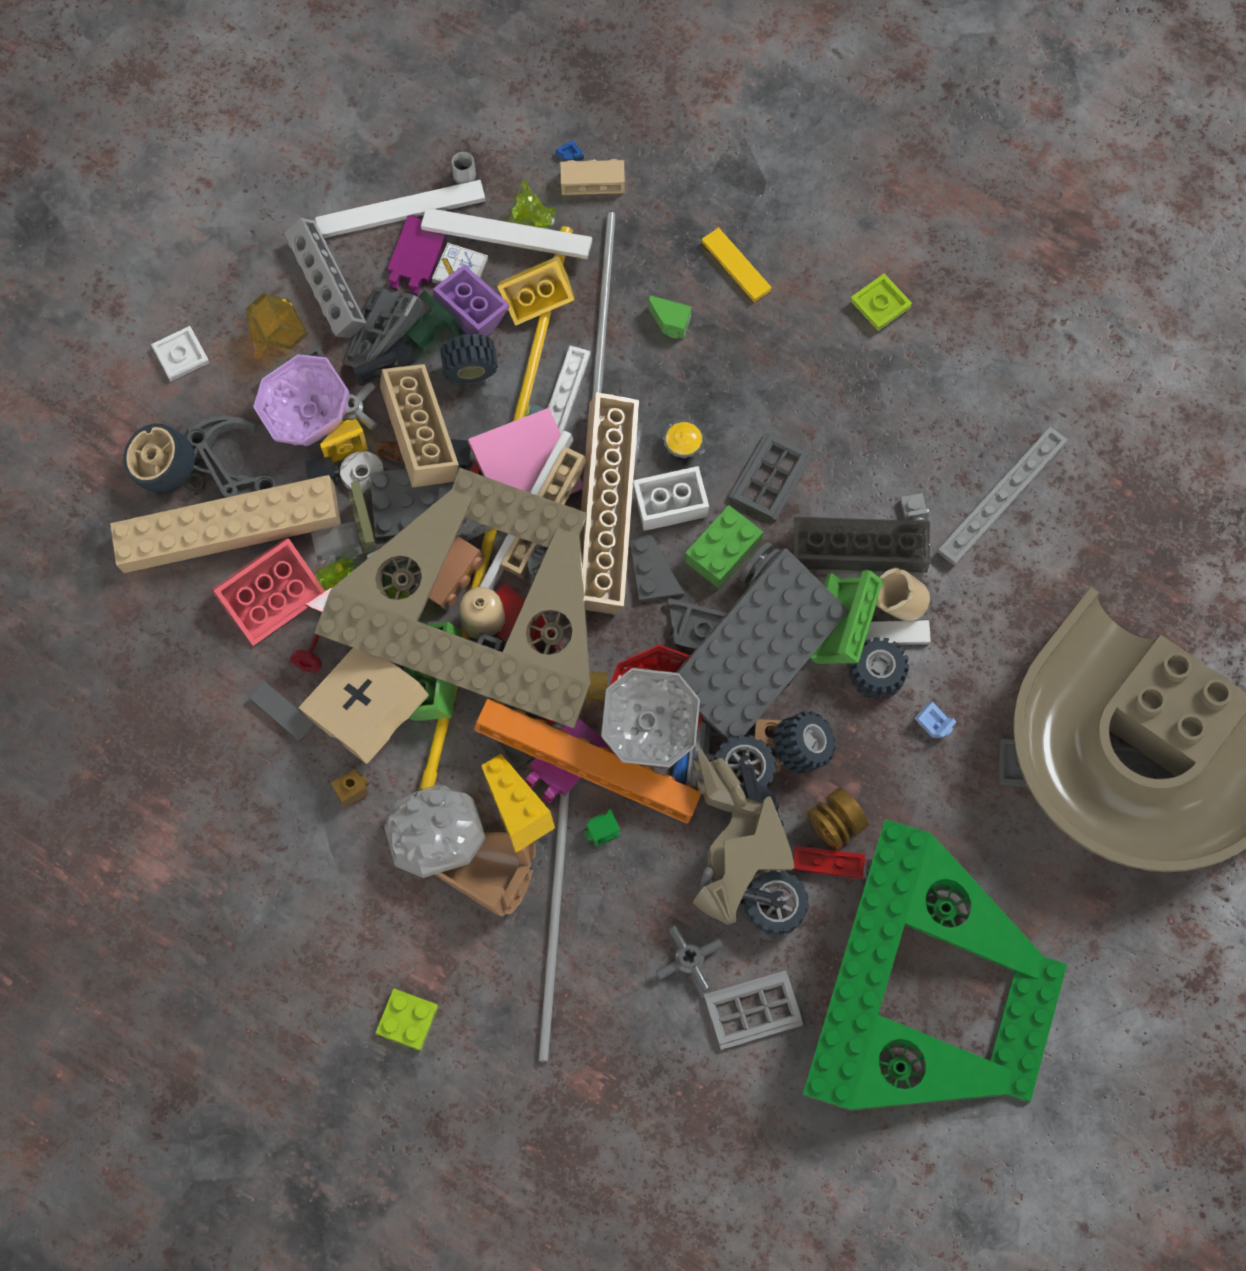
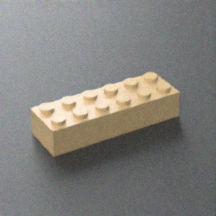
(418, 425)

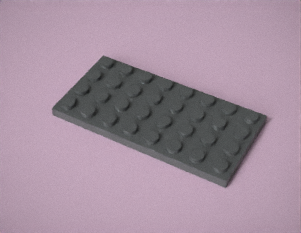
(761, 645)

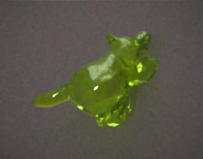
(531, 208)

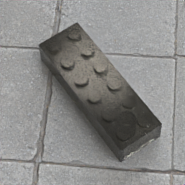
(862, 544)

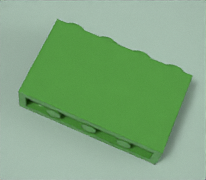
(849, 636)

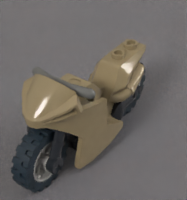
(752, 843)

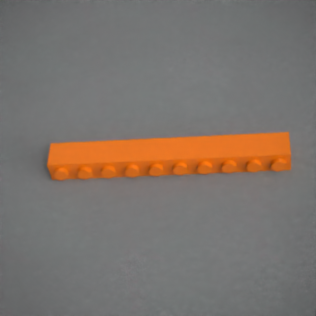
(587, 760)

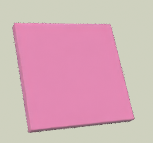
(518, 450)

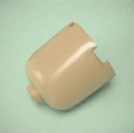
(903, 595)
(485, 618)

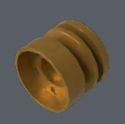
(841, 816)

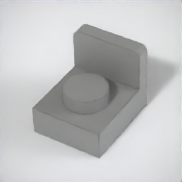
(914, 507)

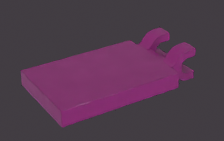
(415, 255)
(555, 777)

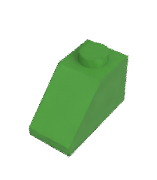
(670, 316)

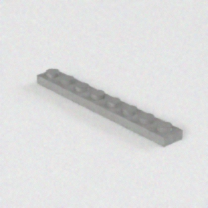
(1002, 496)

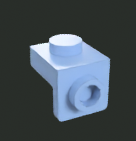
(935, 721)

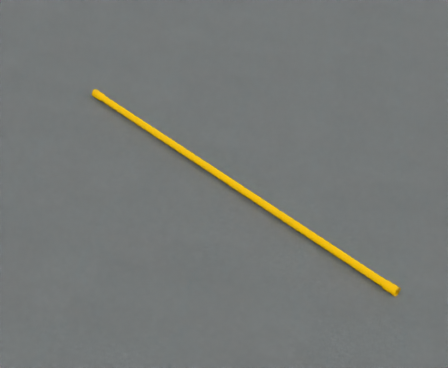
(430, 772)

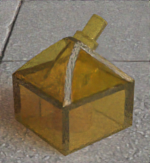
(273, 323)

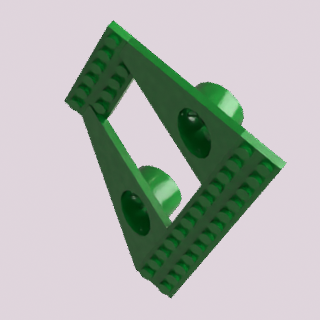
(846, 1060)

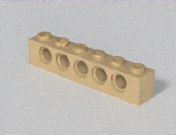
(556, 488)

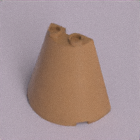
(495, 875)

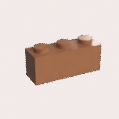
(455, 573)

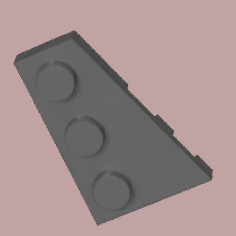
(652, 571)

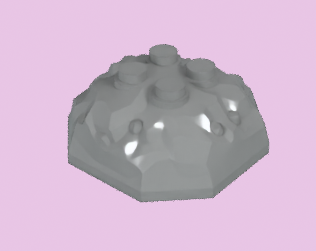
(650, 717)
(434, 831)

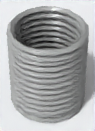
(461, 160)

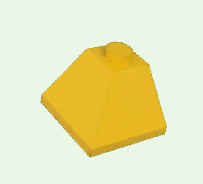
(344, 441)

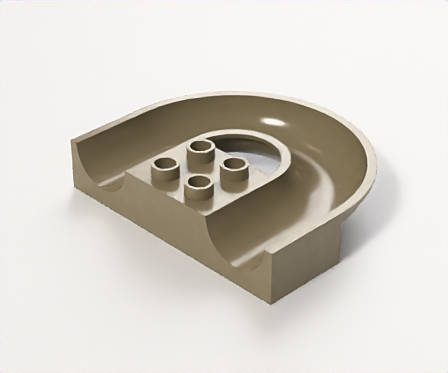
(1156, 700)

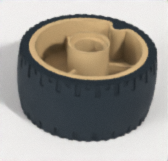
(159, 458)

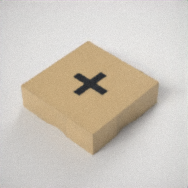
(363, 702)

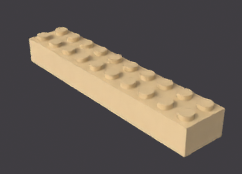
(607, 500)
(225, 524)

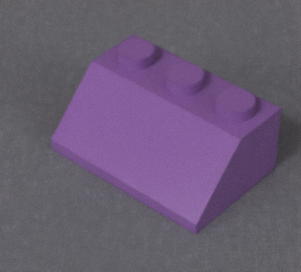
(471, 302)

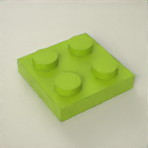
(881, 302)
(407, 1019)

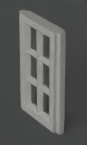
(760, 1031)

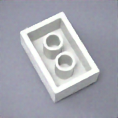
(671, 498)

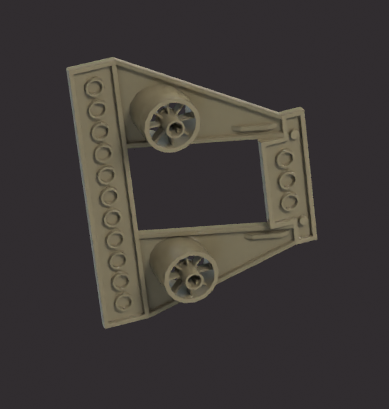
(368, 619)

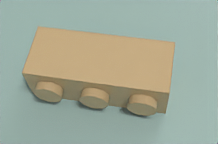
(592, 177)

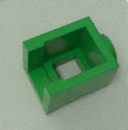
(602, 829)

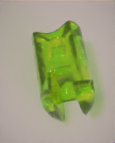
(335, 572)

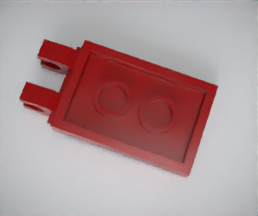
(512, 606)

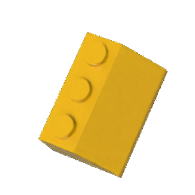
(536, 290)

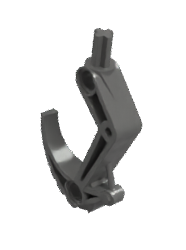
(209, 431)

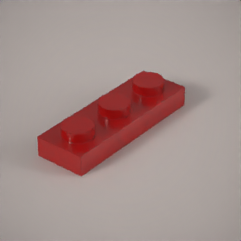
(828, 862)

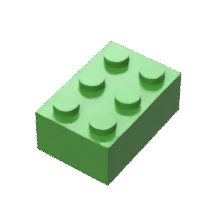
(724, 547)

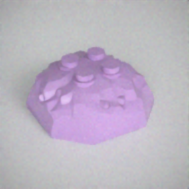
(302, 400)

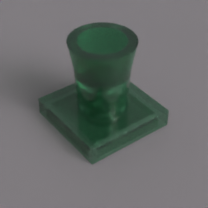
(431, 323)

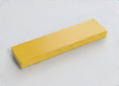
(736, 264)

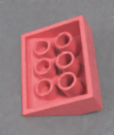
(268, 591)

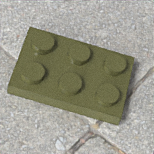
(362, 518)

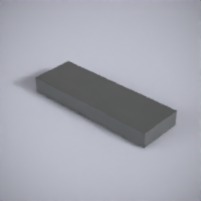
(281, 711)

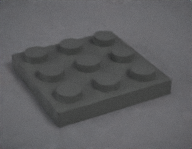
(397, 502)

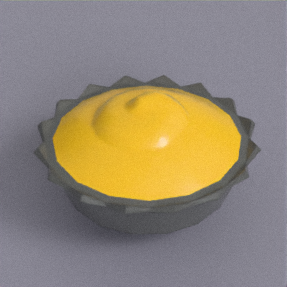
(683, 438)

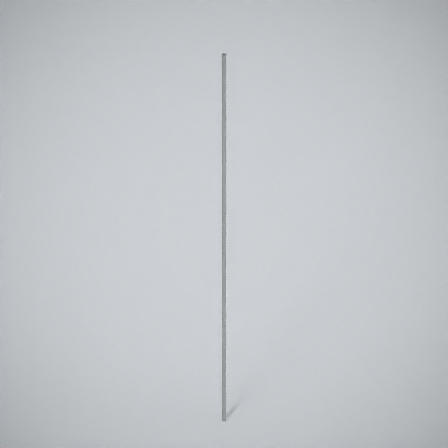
(564, 801)

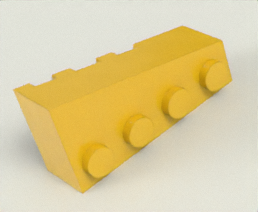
(519, 807)

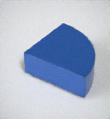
(569, 152)

